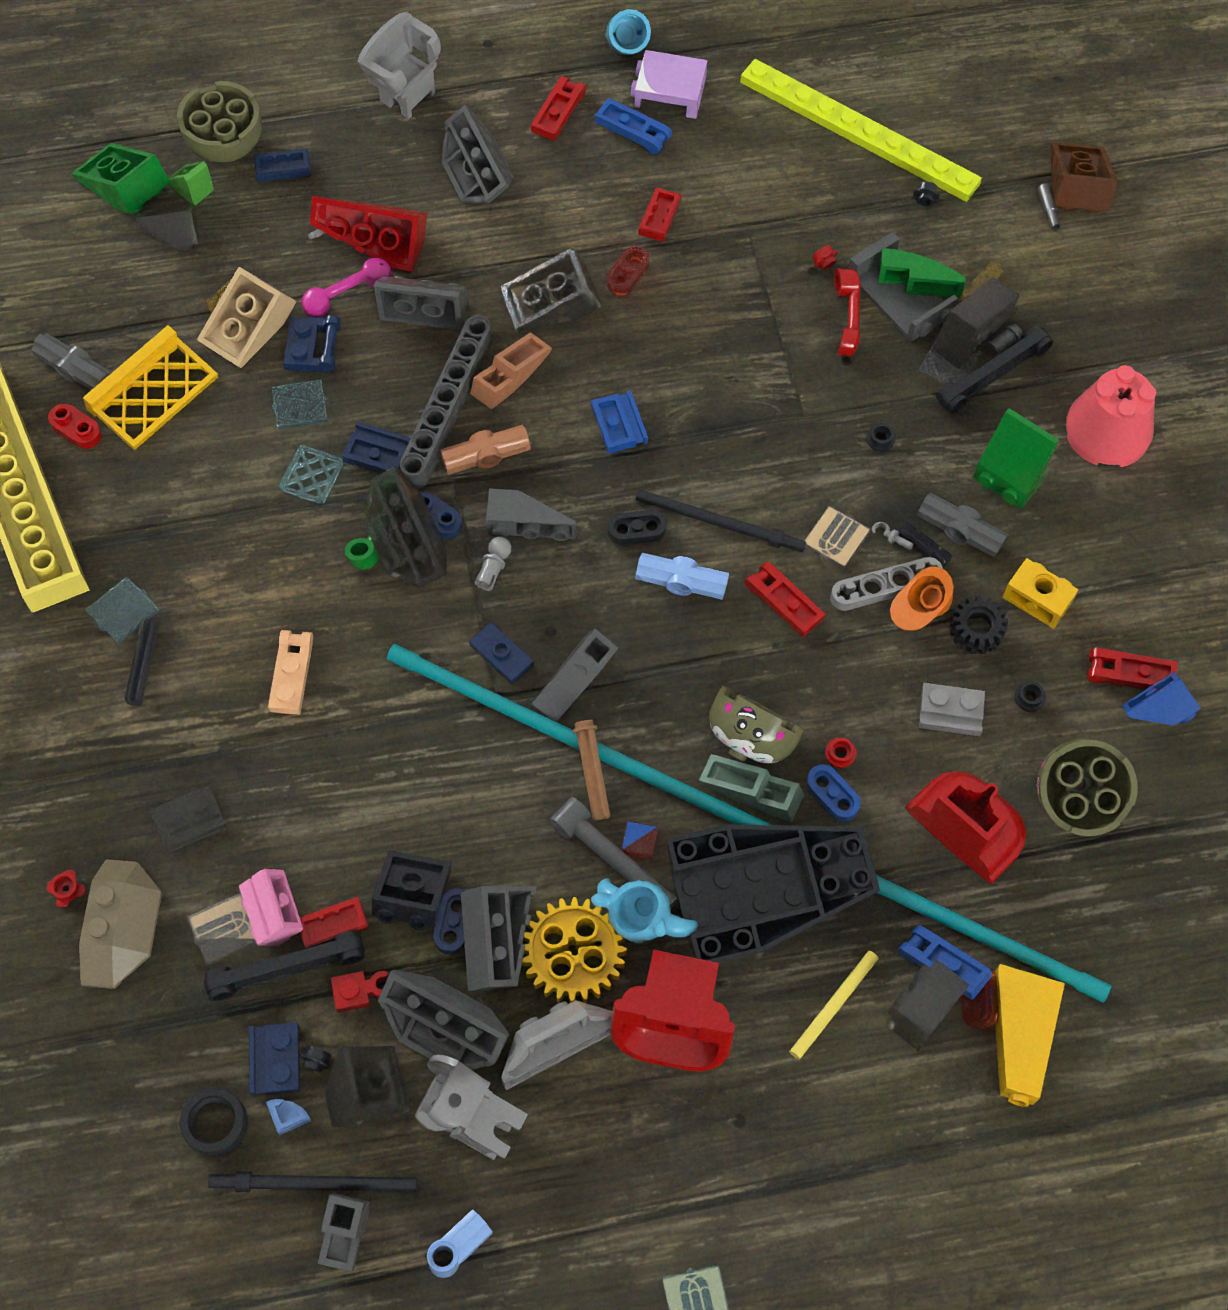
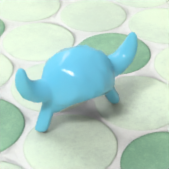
(640, 911)

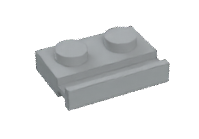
(951, 709)

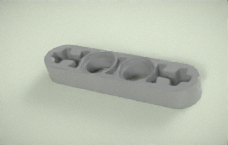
(882, 578)

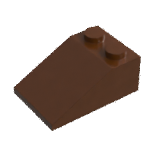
(1082, 177)

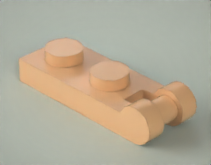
(290, 673)

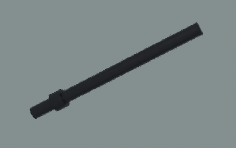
(774, 538)
(244, 1181)

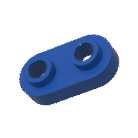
(835, 792)

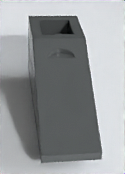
(521, 515)
(574, 675)

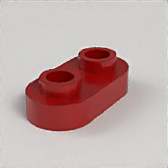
(72, 425)

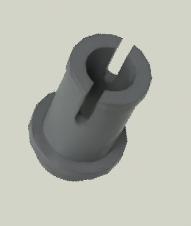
(1009, 337)

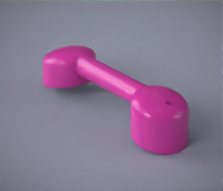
(316, 300)

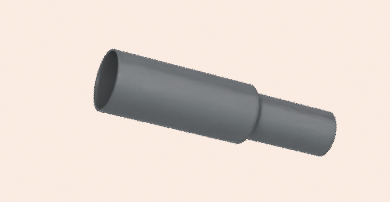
(1049, 205)

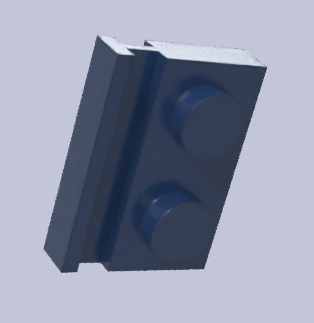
(374, 448)
(274, 1059)

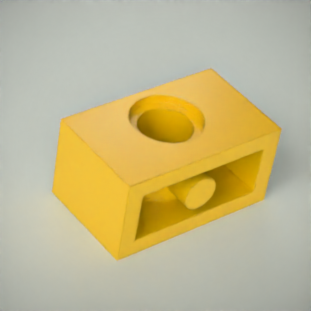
(1045, 607)

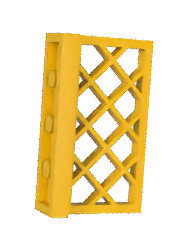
(129, 376)

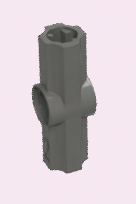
(69, 362)
(962, 525)

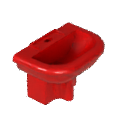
(971, 822)
(674, 1016)

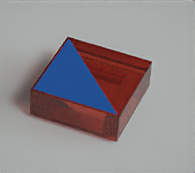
(639, 839)

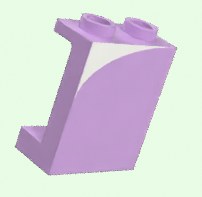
(670, 80)

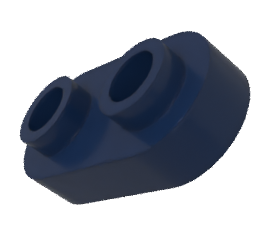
(440, 511)
(449, 923)

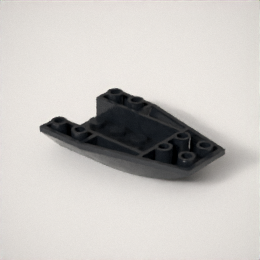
(765, 883)

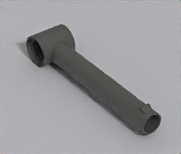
(573, 820)

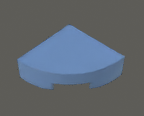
(287, 1115)

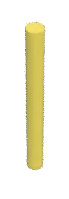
(833, 1005)

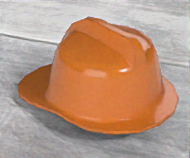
(922, 599)

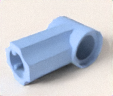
(460, 1241)

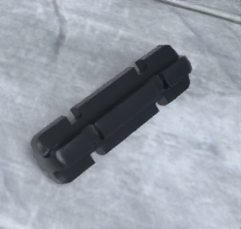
(925, 544)

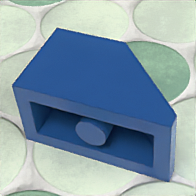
(1163, 702)

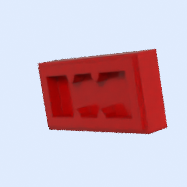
(659, 214)
(326, 923)

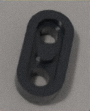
(636, 526)

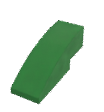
(919, 274)

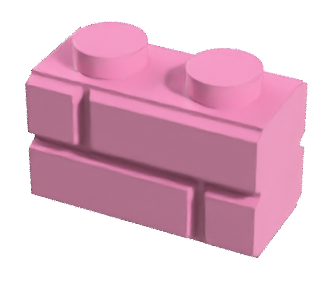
(270, 907)

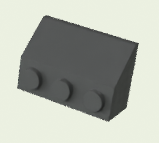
(421, 302)

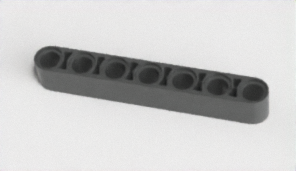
(446, 412)

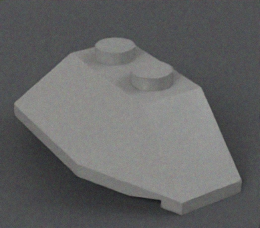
(553, 1039)

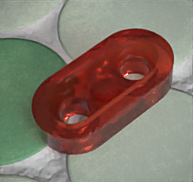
(625, 272)
(985, 999)

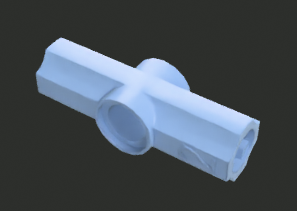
(682, 576)

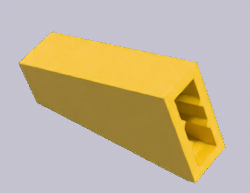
(1024, 1031)

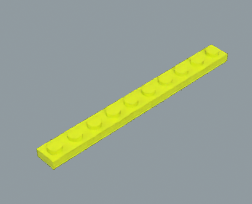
(861, 130)

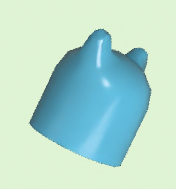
(628, 32)

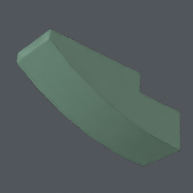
(752, 787)

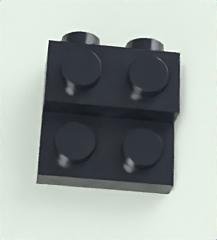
(410, 889)

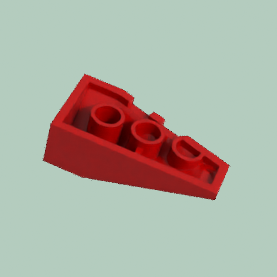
(373, 229)

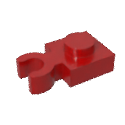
(353, 990)

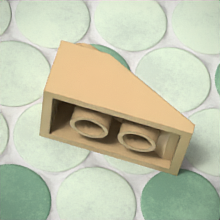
(245, 318)

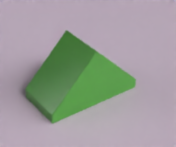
(192, 182)

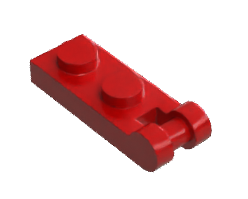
(558, 108)
(785, 599)
(1128, 668)

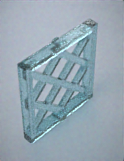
(329, 481)

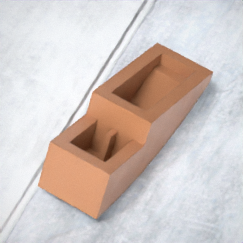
(509, 370)

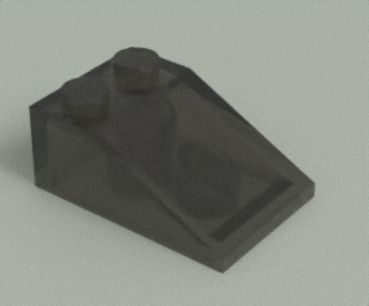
(551, 293)

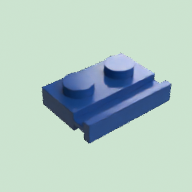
(619, 422)

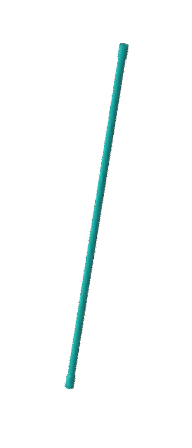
(1080, 981)

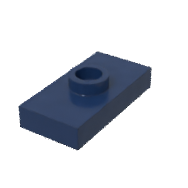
(282, 165)
(501, 653)

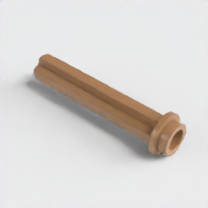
(592, 769)

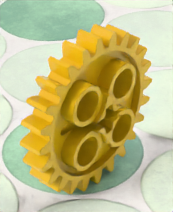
(580, 978)

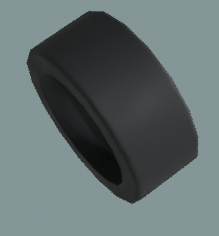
(191, 1109)

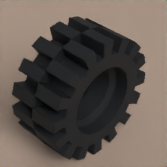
(984, 610)

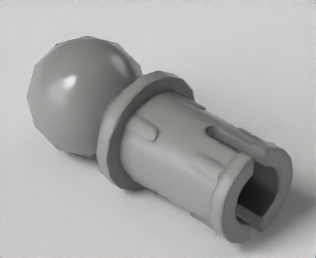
(492, 563)

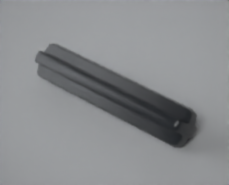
(141, 662)

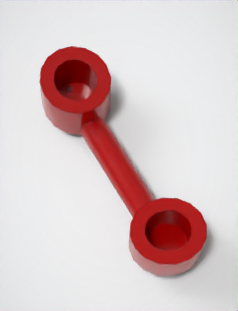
(848, 285)

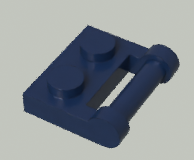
(303, 340)

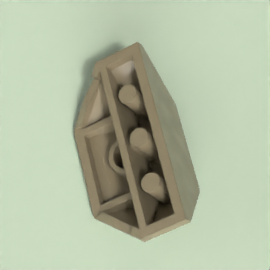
(117, 923)

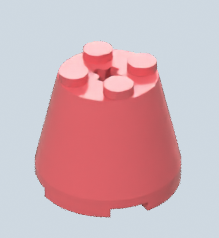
(1113, 418)

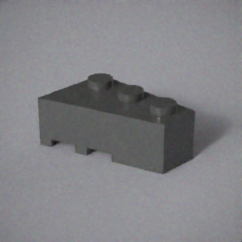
(494, 934)

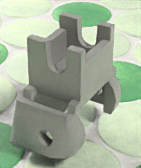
(393, 69)
(469, 1105)

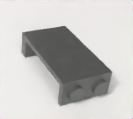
(909, 313)

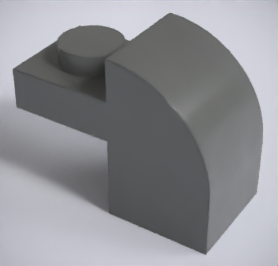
(343, 1228)

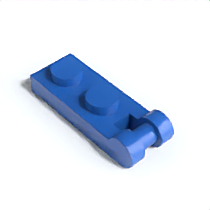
(633, 125)
(956, 960)

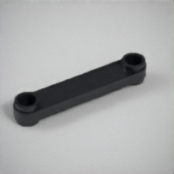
(955, 395)
(223, 982)

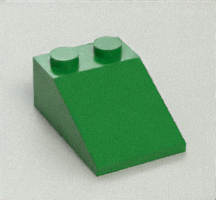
(123, 177)
(1016, 459)

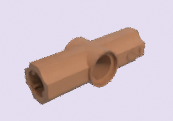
(485, 449)

